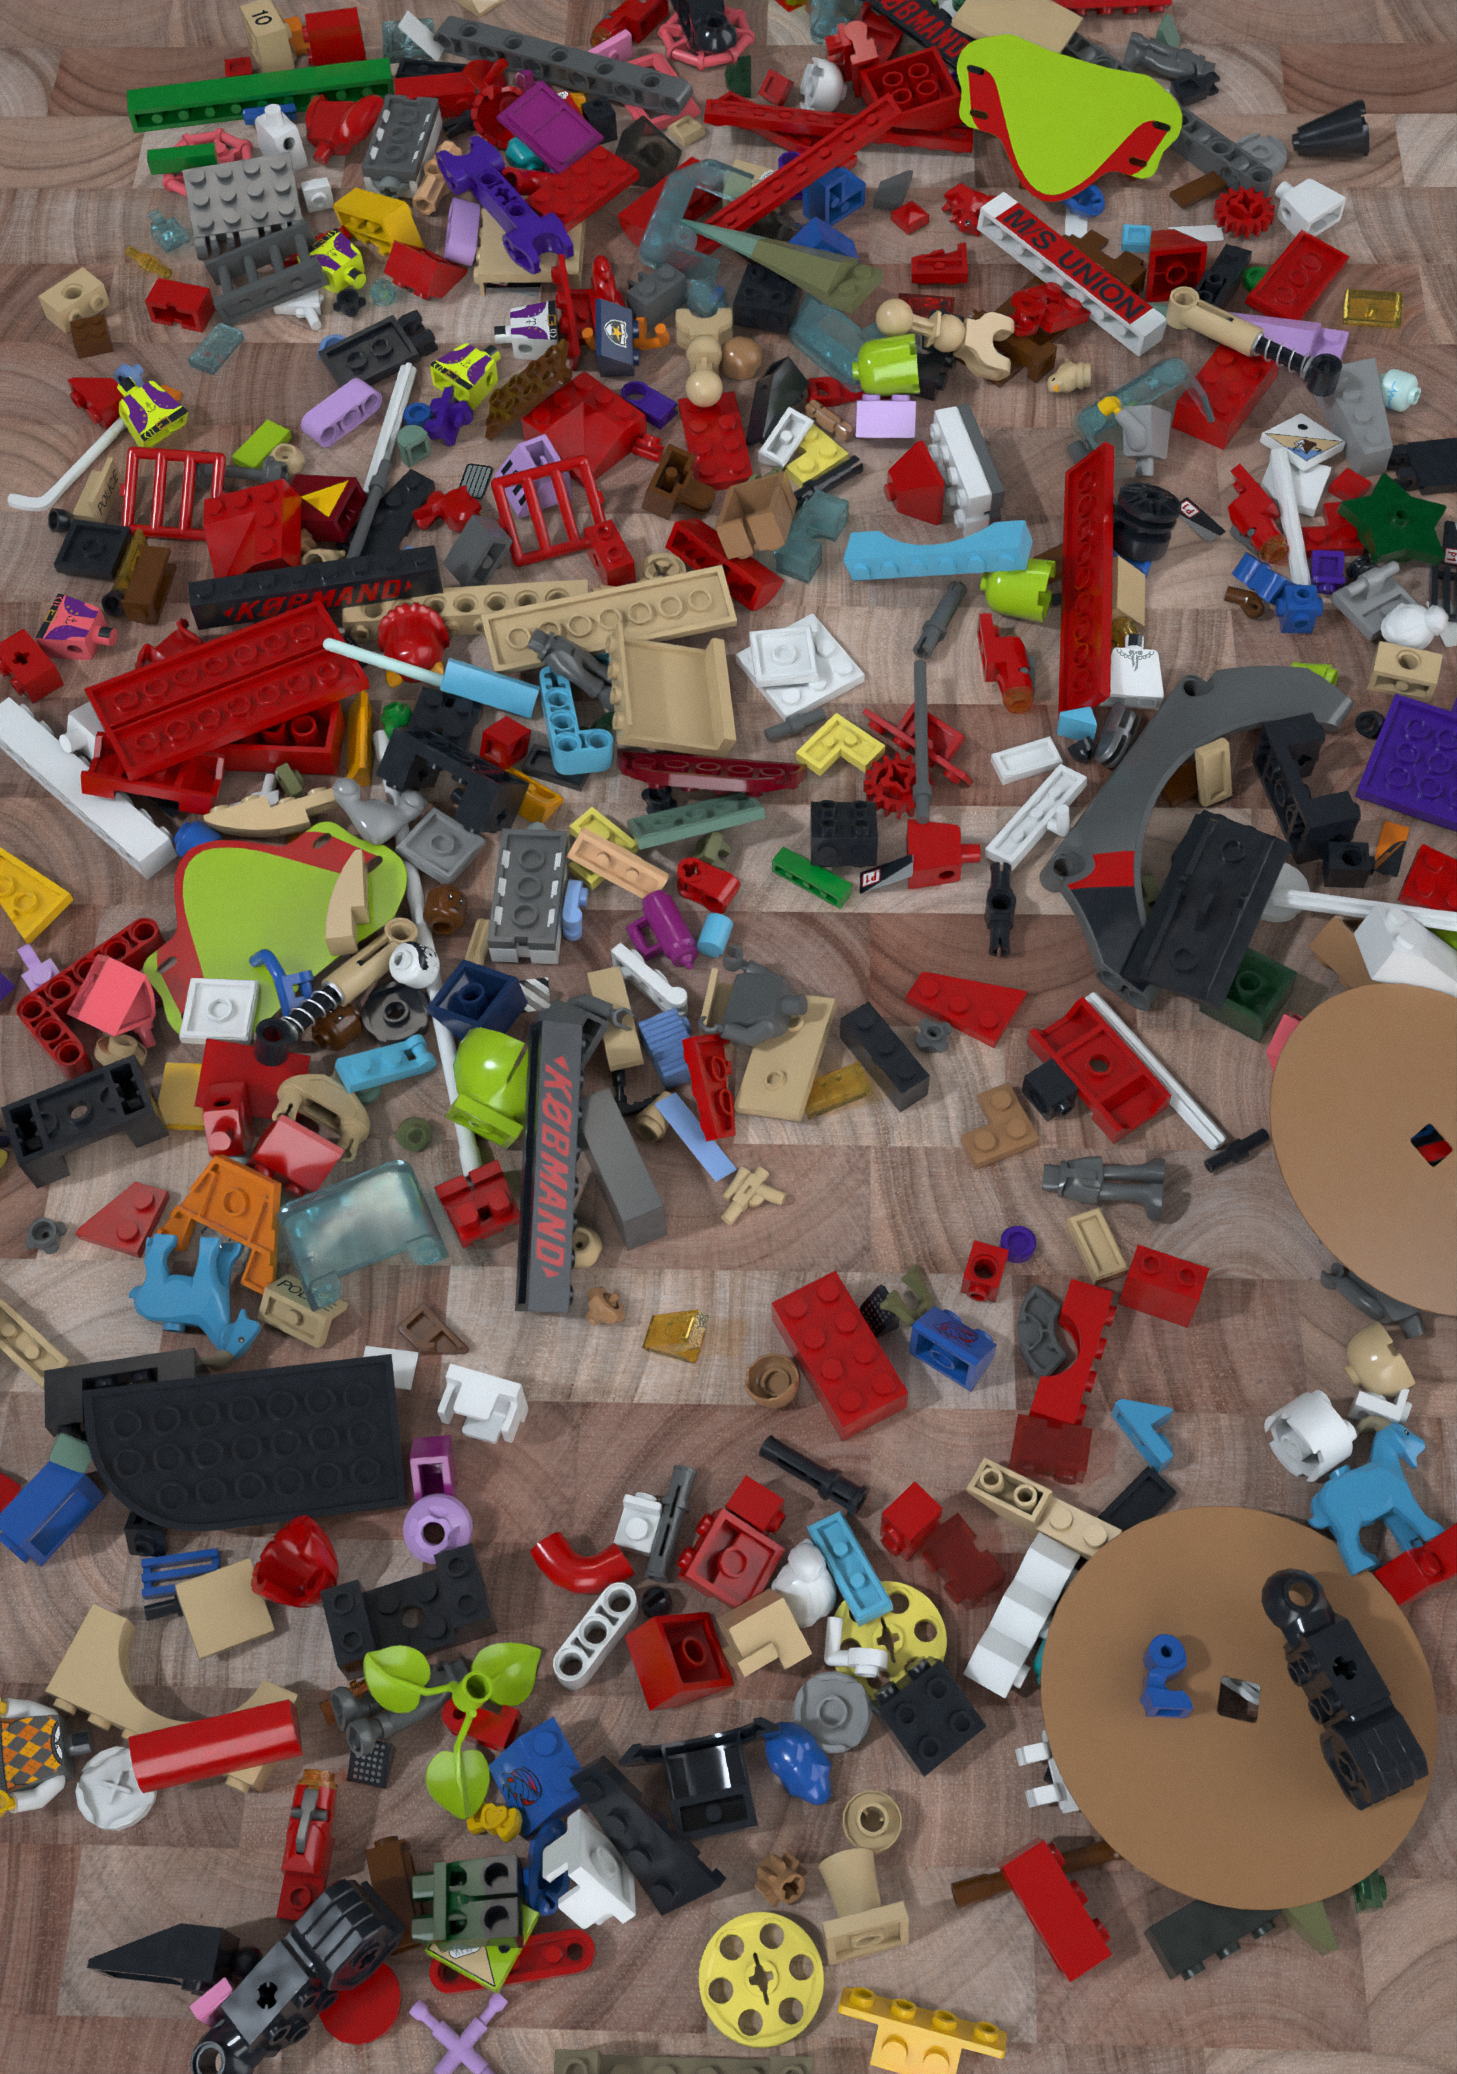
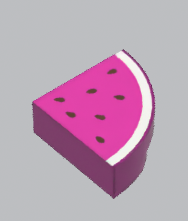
(524, 79)

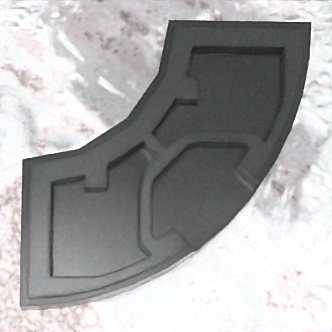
(1037, 1333)

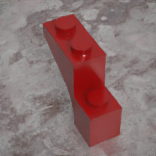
(1421, 1568)

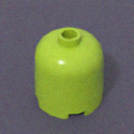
(888, 366)
(1020, 591)

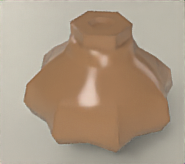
(604, 1307)

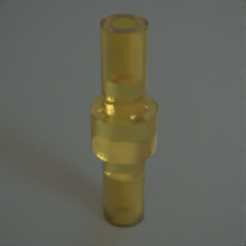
(148, 262)

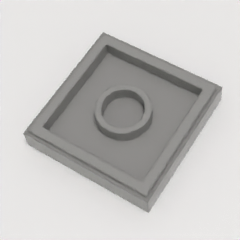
(440, 846)

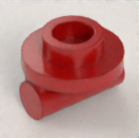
(648, 448)

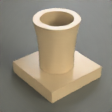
(862, 1921)

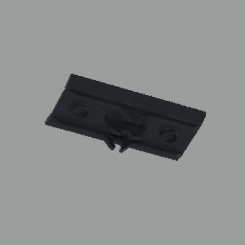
(1208, 910)

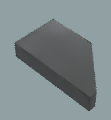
(893, 191)

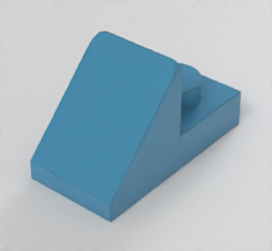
(1139, 1424)

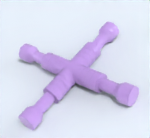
(460, 2047)

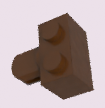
(674, 485)

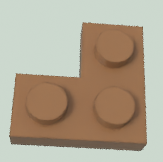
(1007, 1130)

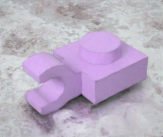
(38, 972)

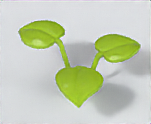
(498, 1673)

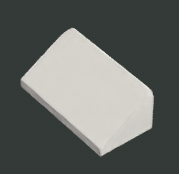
(785, 438)

